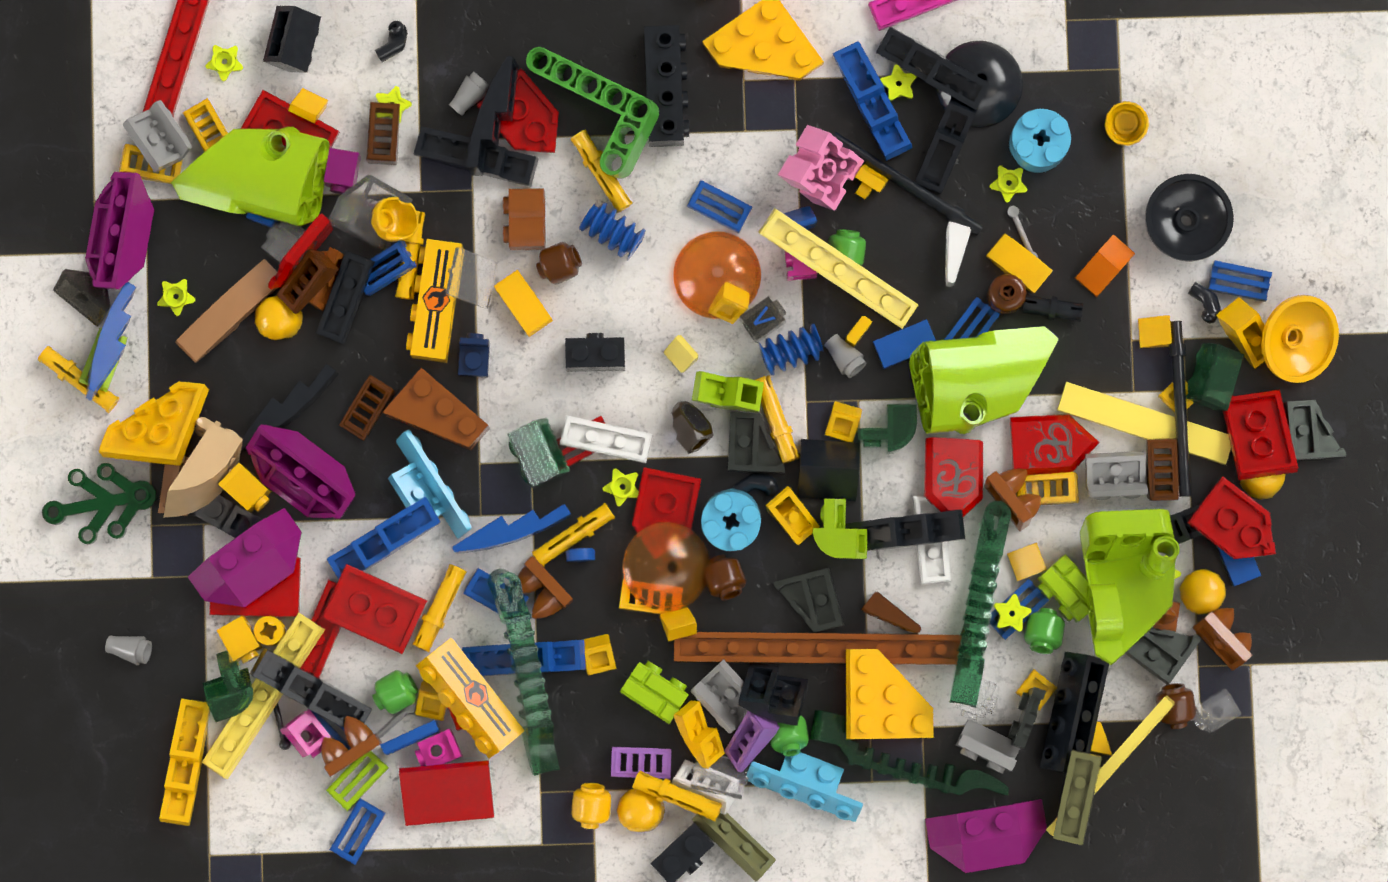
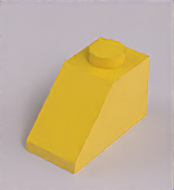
(1244, 329)
(245, 488)

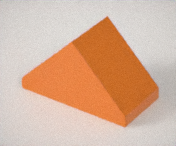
(1104, 265)

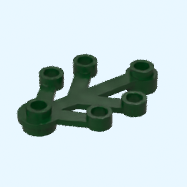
(104, 503)

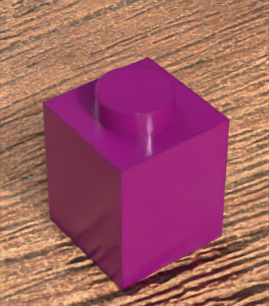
(341, 170)

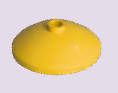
(1311, 339)

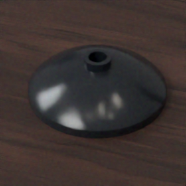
(999, 70)
(1201, 202)

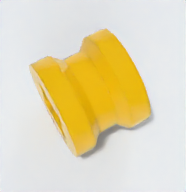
(274, 629)

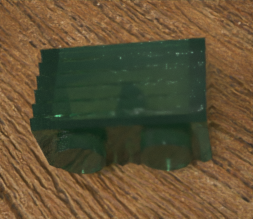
(1214, 376)
(537, 453)

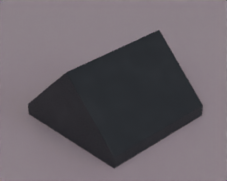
(828, 470)

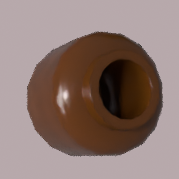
(559, 263)
(1002, 303)
(724, 577)
(1184, 706)

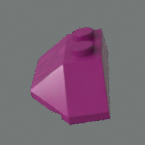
(119, 231)
(300, 472)
(250, 562)
(988, 835)

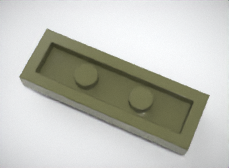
(1077, 797)
(737, 844)

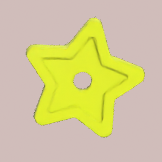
(219, 55)
(897, 91)
(395, 97)
(1013, 176)
(175, 304)
(614, 486)
(1014, 621)

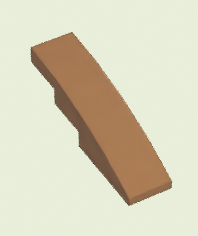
(227, 312)

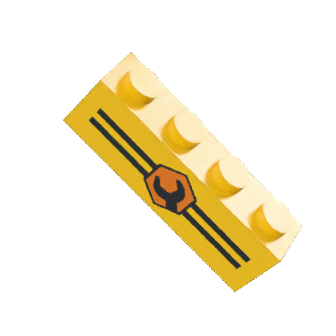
(434, 309)
(469, 698)

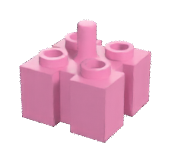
(821, 167)

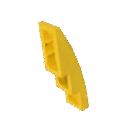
(185, 762)

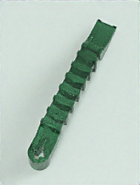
(979, 602)
(514, 613)
(832, 729)

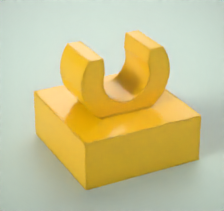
(870, 180)

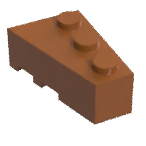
(436, 411)

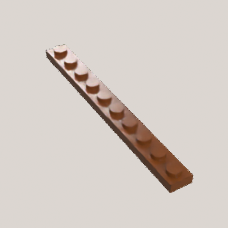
(814, 647)

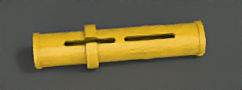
(608, 183)
(406, 283)
(68, 371)
(777, 423)
(573, 534)
(437, 612)
(673, 794)

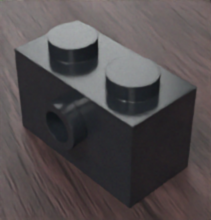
(292, 39)
(595, 353)
(683, 854)

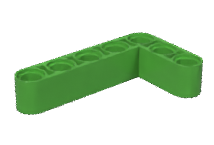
(604, 96)

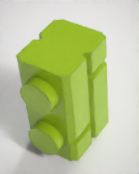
(1067, 587)
(655, 692)

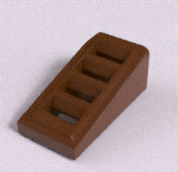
(384, 159)
(320, 278)
(358, 402)
(1158, 495)
(884, 610)

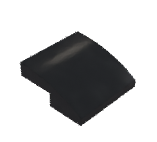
(773, 695)

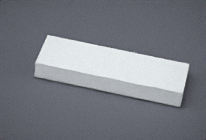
(605, 439)
(932, 557)

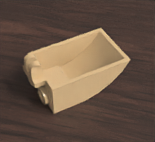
(207, 465)

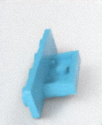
(422, 480)
(809, 782)

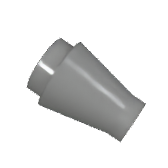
(470, 92)
(845, 356)
(130, 648)

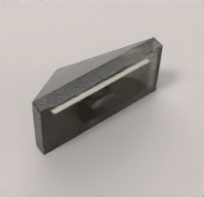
(79, 292)

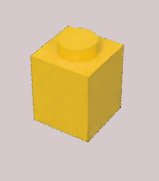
(240, 640)

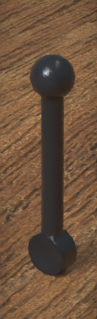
(284, 743)

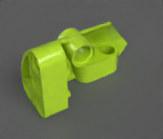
(260, 175)
(977, 376)
(1127, 576)

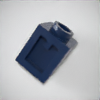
(474, 356)

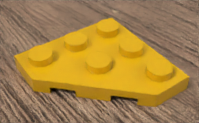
(764, 43)
(159, 427)
(882, 700)

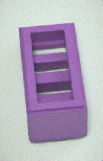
(764, 732)
(616, 762)

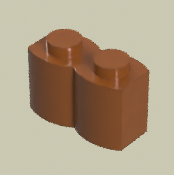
(526, 219)

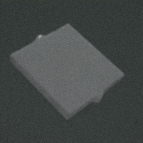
(471, 278)
(719, 778)

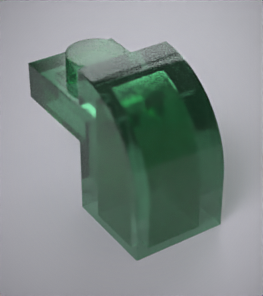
(899, 430)
(230, 692)

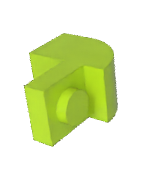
(727, 392)
(834, 538)

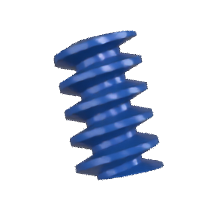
(612, 230)
(792, 349)

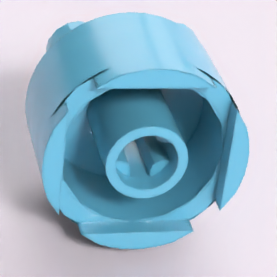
(1024, 144)
(738, 535)

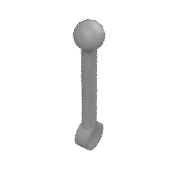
(1013, 212)
(393, 722)

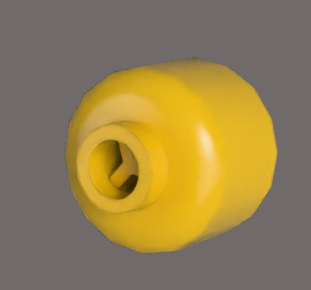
(591, 805)

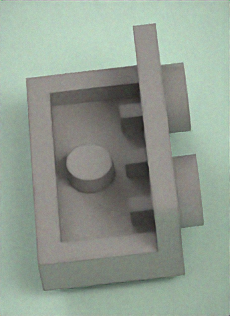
(158, 136)
(1115, 475)
(720, 696)
(989, 745)

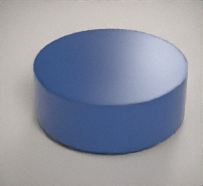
(580, 555)

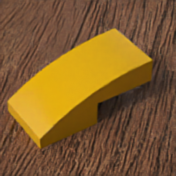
(1018, 261)
(523, 303)
(700, 739)

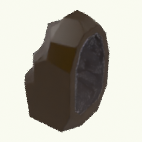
(691, 426)

